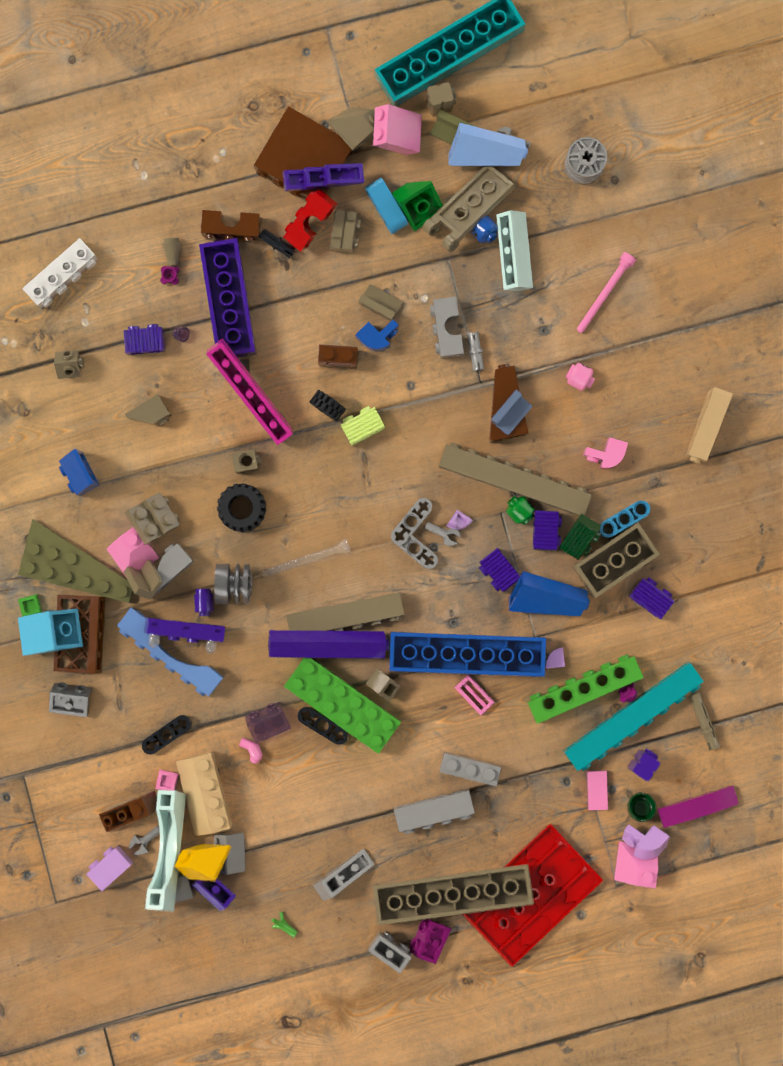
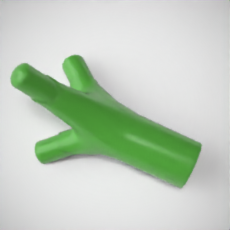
(283, 925)

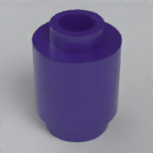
(204, 602)

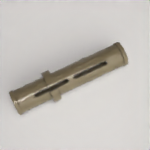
(702, 715)

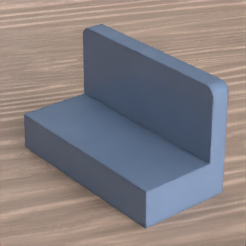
(511, 413)

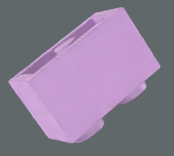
(109, 868)

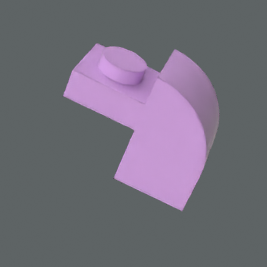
(648, 845)

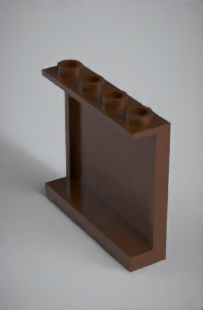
(297, 145)

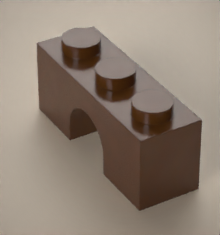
(247, 228)

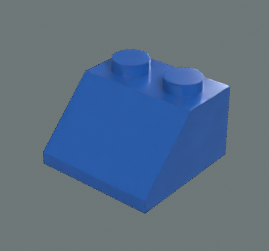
(78, 472)

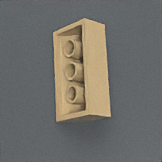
(204, 794)

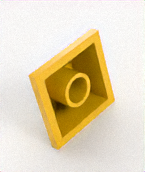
(202, 861)

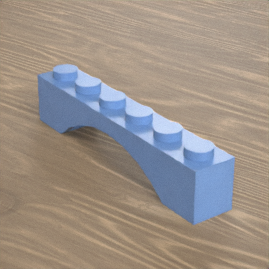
(203, 677)

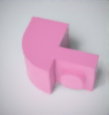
(612, 454)

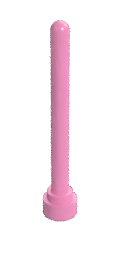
(626, 262)

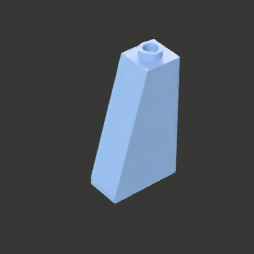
(485, 148)

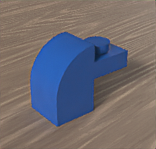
(375, 340)

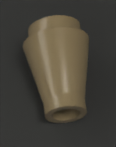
(172, 250)

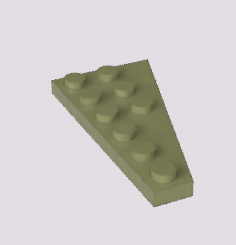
(61, 563)

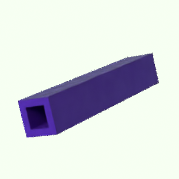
(327, 644)

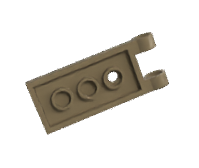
(475, 200)

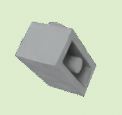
(389, 951)

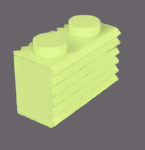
(362, 426)

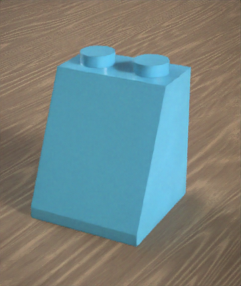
(50, 631)

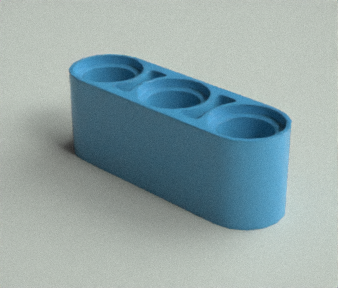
(386, 205)
(632, 515)

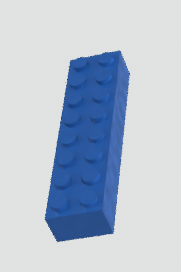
(467, 654)

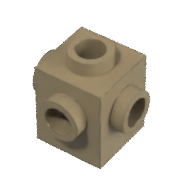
(68, 364)

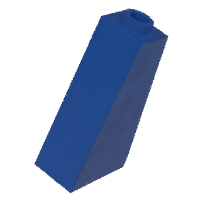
(547, 596)

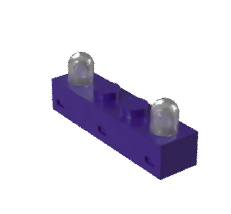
(189, 630)

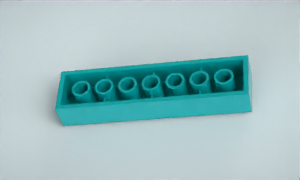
(449, 50)

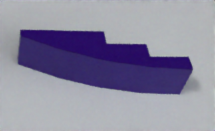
(323, 177)

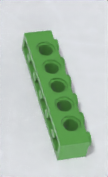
(631, 674)

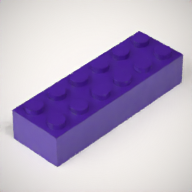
(228, 296)

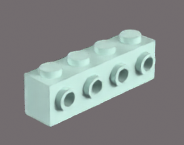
(514, 251)

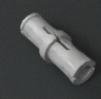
(475, 351)

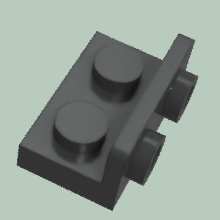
(69, 699)

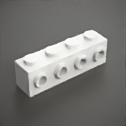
(60, 274)

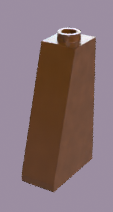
(503, 387)

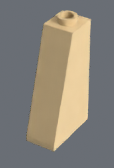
(708, 424)

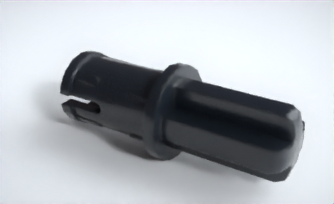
(277, 243)

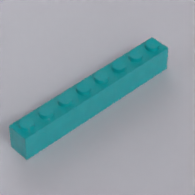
(632, 716)

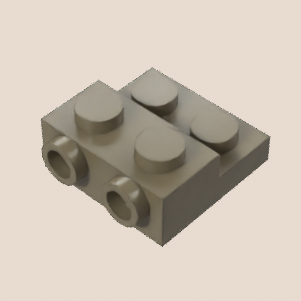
(153, 518)

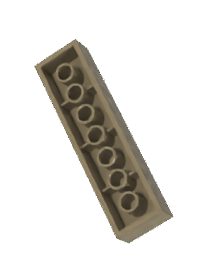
(453, 894)

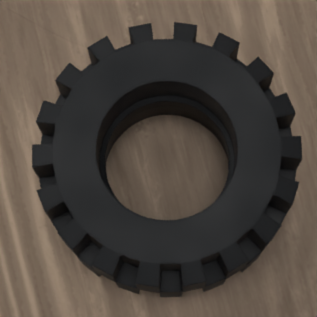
(229, 496)

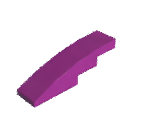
(698, 806)

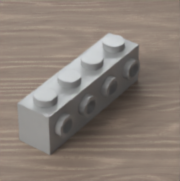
(434, 810)

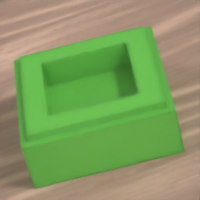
(30, 605)

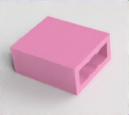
(397, 129)

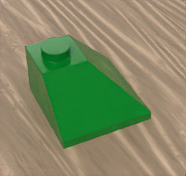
(417, 202)

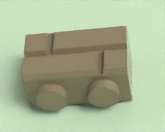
(441, 98)
(344, 231)

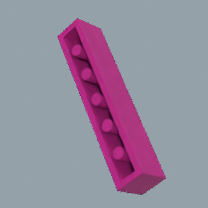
(249, 391)

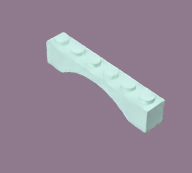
(163, 886)

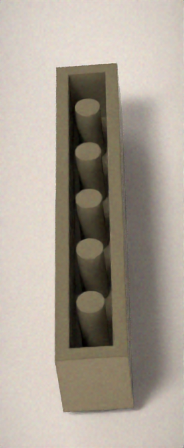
(348, 614)

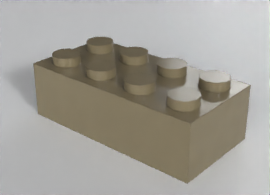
(615, 560)

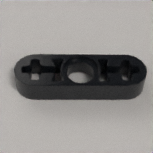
(324, 733)
(152, 738)

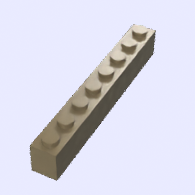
(513, 480)

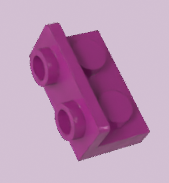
(429, 940)

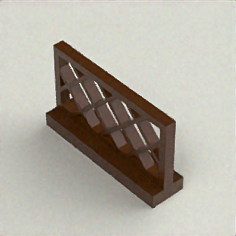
(94, 638)

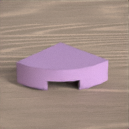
(459, 521)
(555, 659)

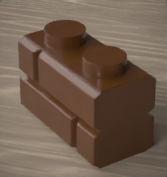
(338, 356)

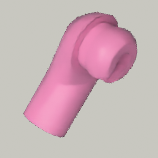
(253, 748)

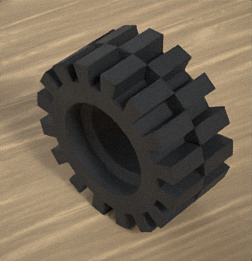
(327, 405)

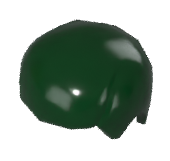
(641, 807)

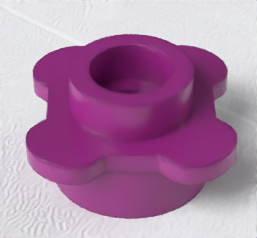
(169, 270)
(628, 693)

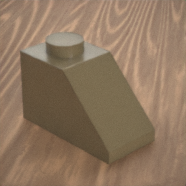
(150, 412)

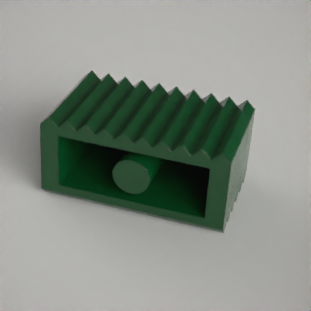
(580, 536)

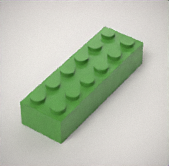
(342, 704)

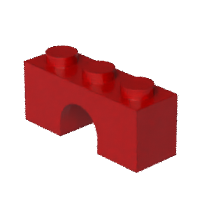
(299, 232)

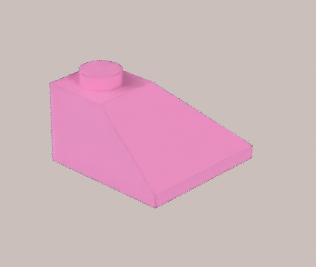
(131, 551)
(635, 870)

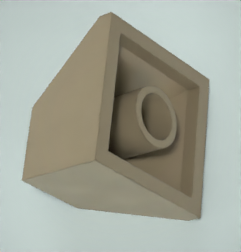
(354, 126)

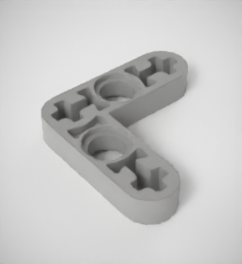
(409, 539)

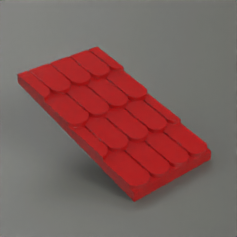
(558, 885)

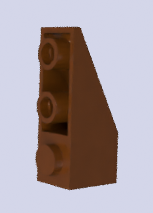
(129, 811)

